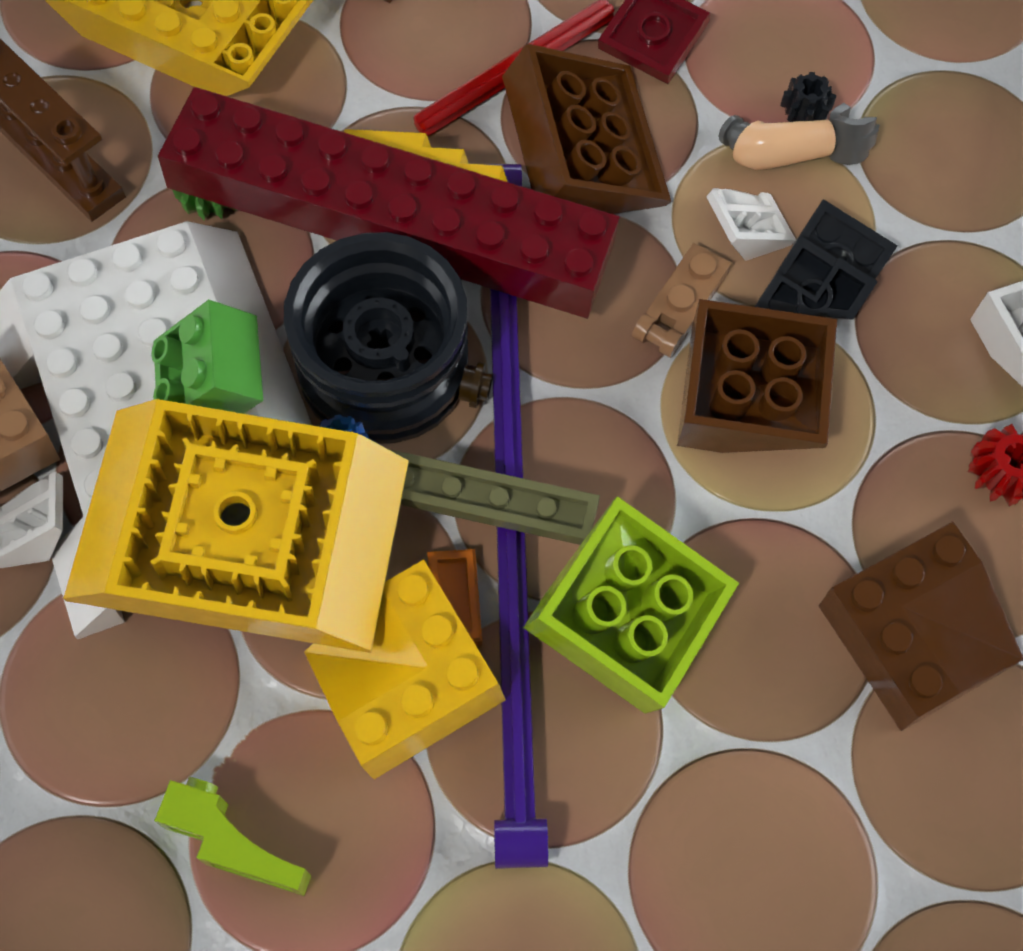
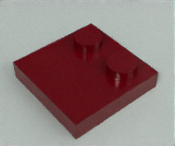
(654, 35)

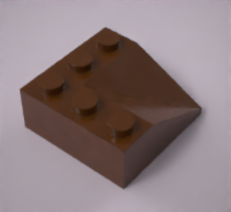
(757, 380)
(923, 625)

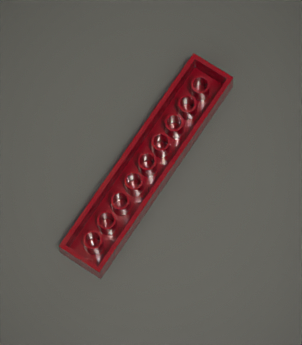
(355, 186)

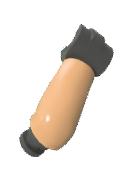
(786, 143)

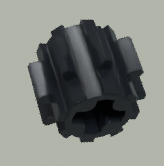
(808, 98)

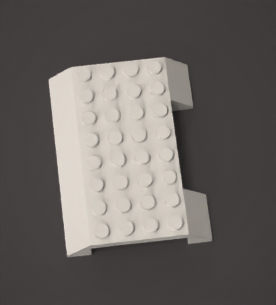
(90, 340)

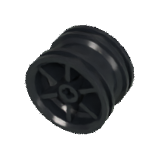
(372, 288)

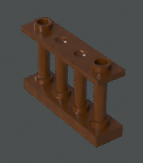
(53, 137)

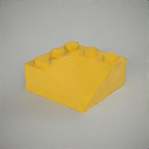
(414, 683)

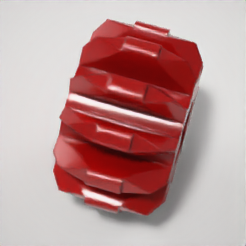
(999, 464)

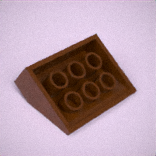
(584, 131)

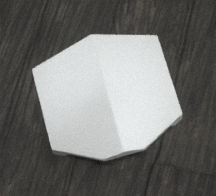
(751, 222)
(32, 523)

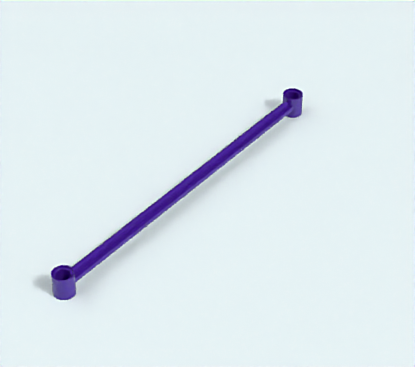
(520, 838)

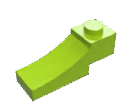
(200, 814)

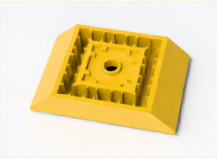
(206, 45)
(298, 567)

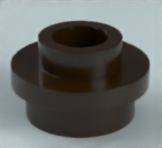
(475, 384)

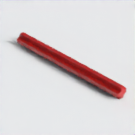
(491, 80)

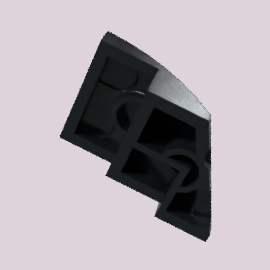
(828, 267)

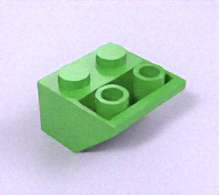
(210, 360)

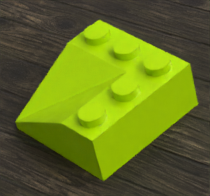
(632, 607)

